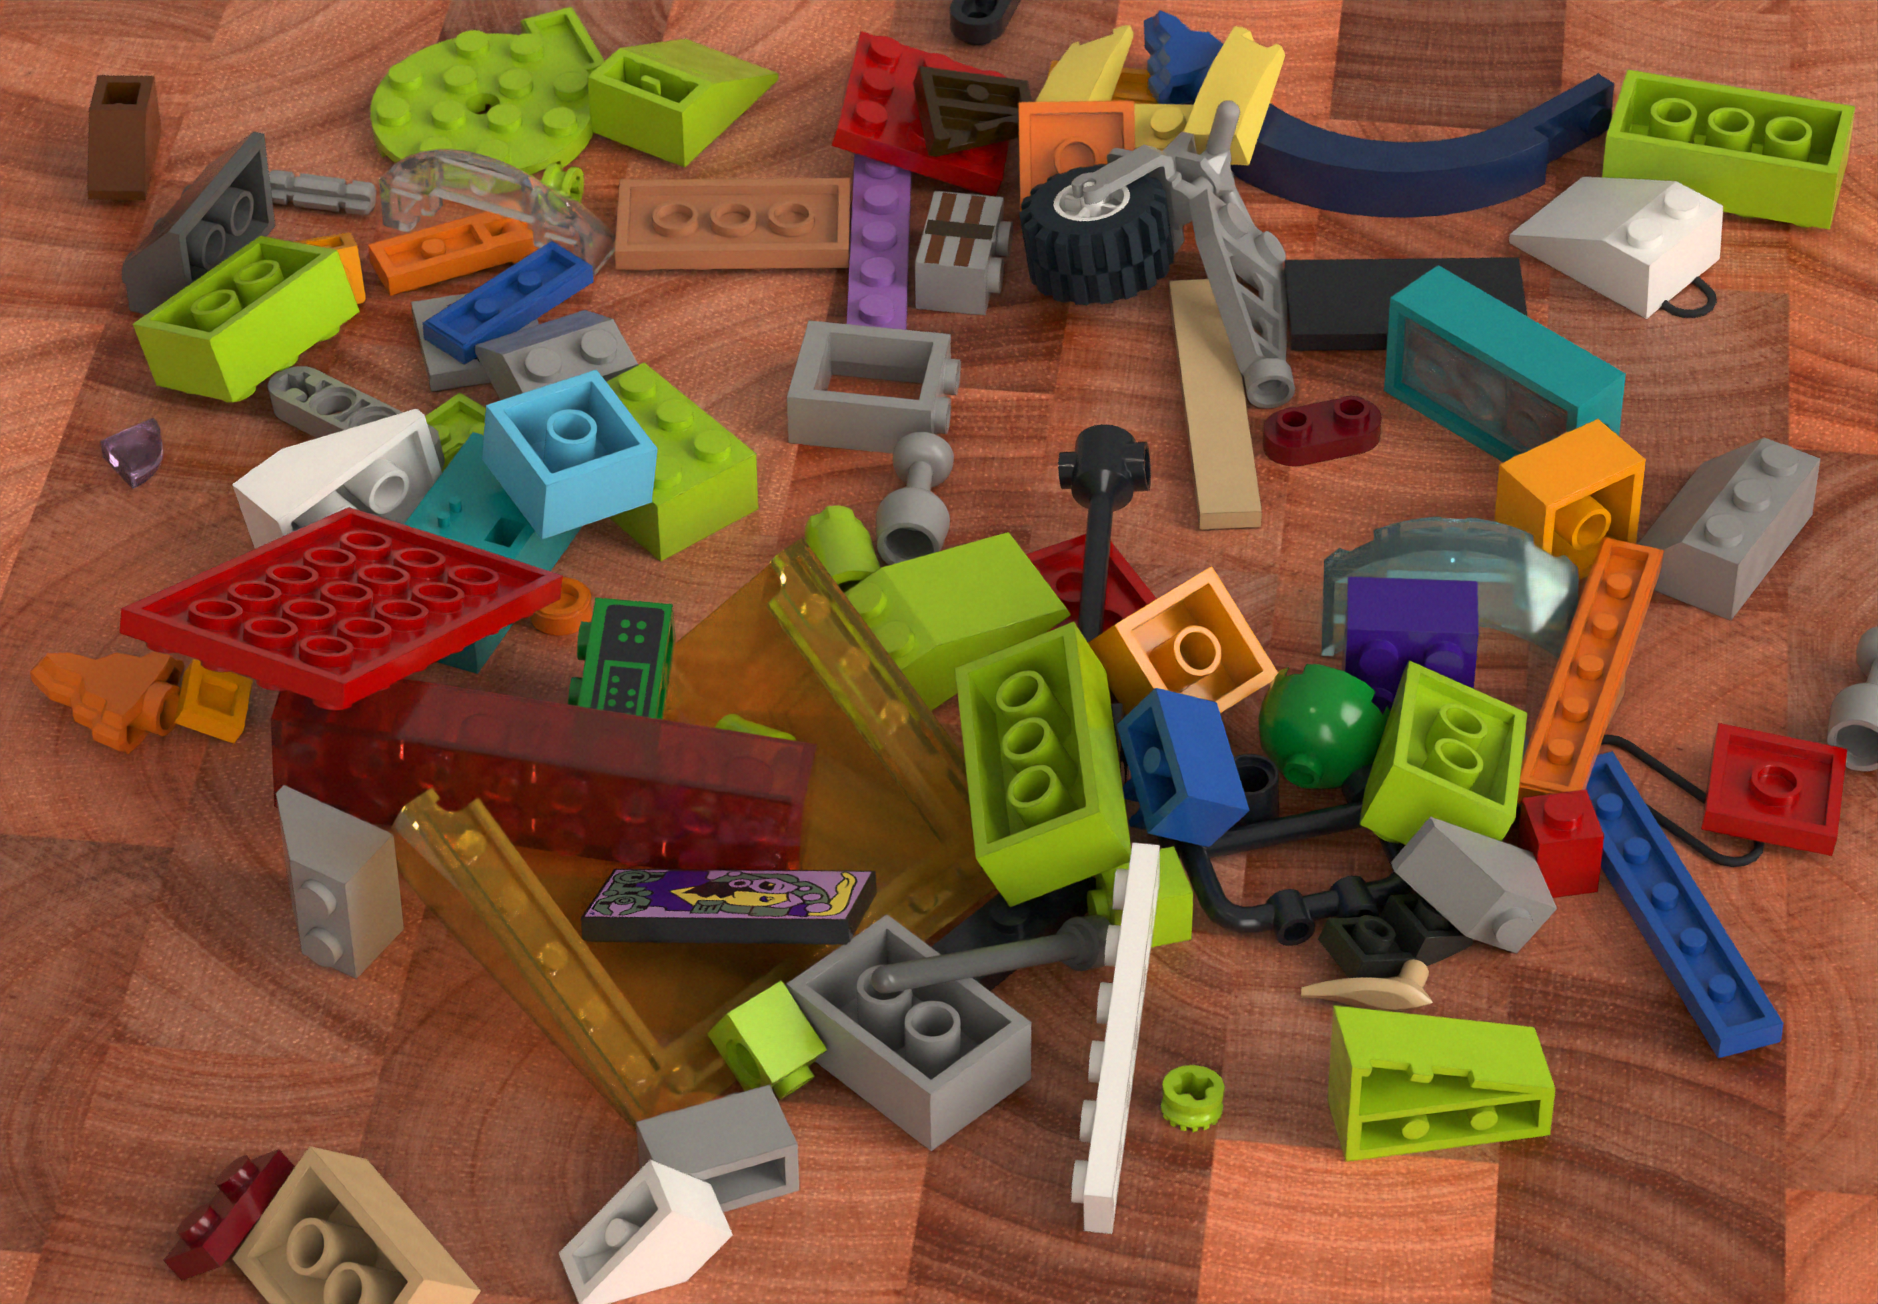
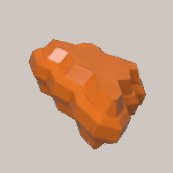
(114, 695)

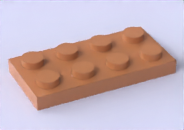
(733, 223)

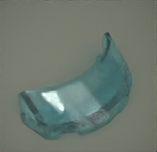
(1518, 583)

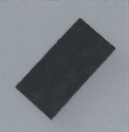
(1348, 300)

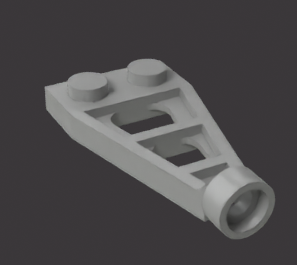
(1235, 245)

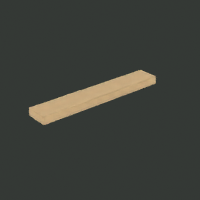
(1213, 411)

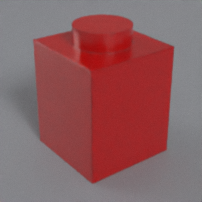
(1564, 840)

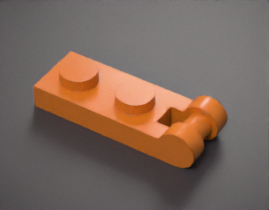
(449, 251)

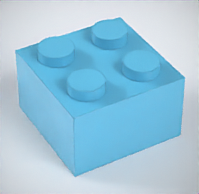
(569, 454)

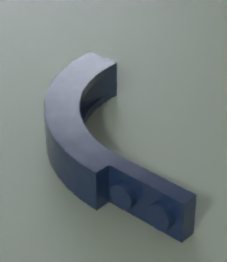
(1426, 176)

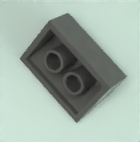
(207, 225)

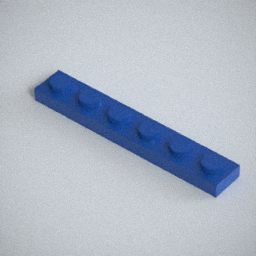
(1678, 919)

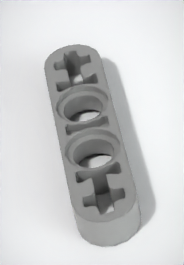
(327, 396)

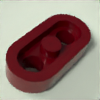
(1322, 431)

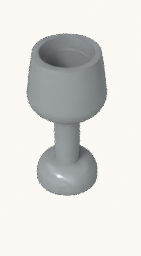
(913, 518)
(1855, 710)

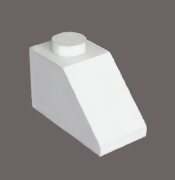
(646, 1237)

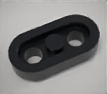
(980, 20)

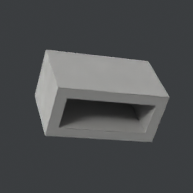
(729, 1142)

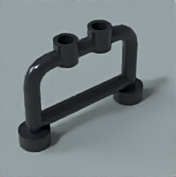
(1287, 910)

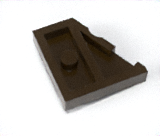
(967, 109)

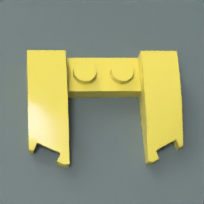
(1239, 73)

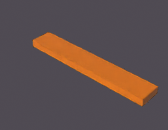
(1590, 669)

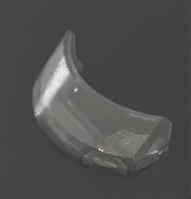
(423, 179)

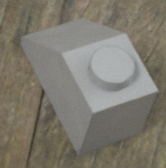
(1477, 883)

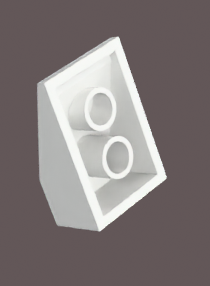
(1626, 238)
(370, 467)

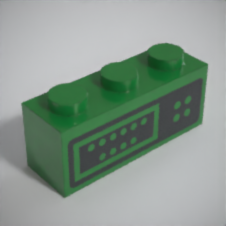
(625, 658)

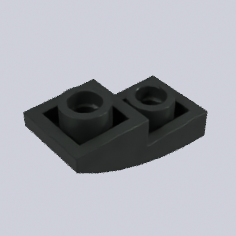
(1382, 944)

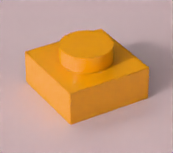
(213, 702)

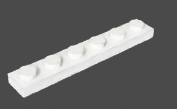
(1113, 1060)

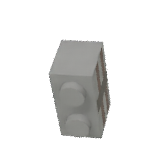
(962, 253)

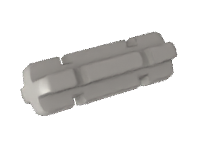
(322, 192)

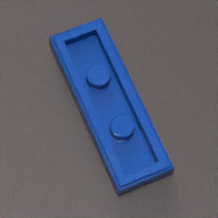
(508, 301)

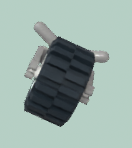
(1118, 224)

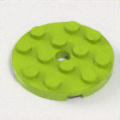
(533, 93)

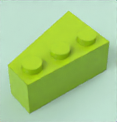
(1433, 1083)

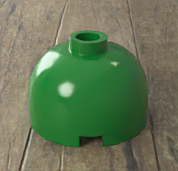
(1320, 726)

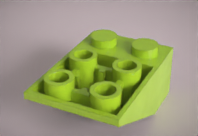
(672, 97)

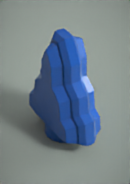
(1177, 58)

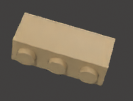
(347, 1240)

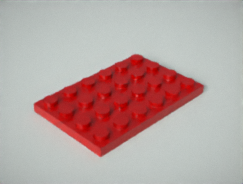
(340, 607)

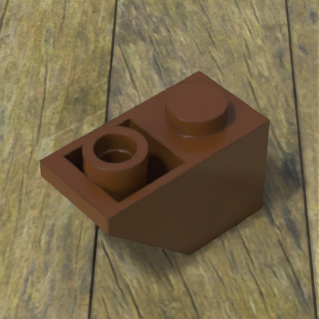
(122, 137)

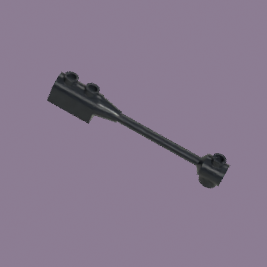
(1102, 479)

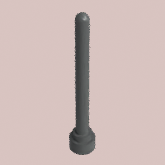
(1077, 944)

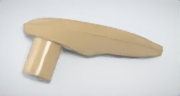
(1382, 994)

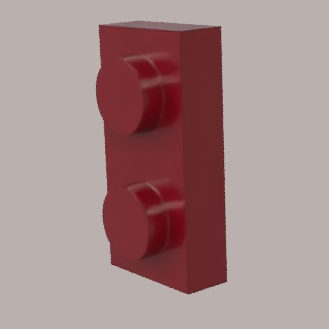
(219, 1226)

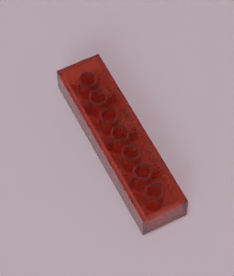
(556, 775)

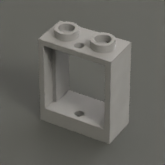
(864, 420)

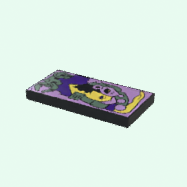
(729, 906)

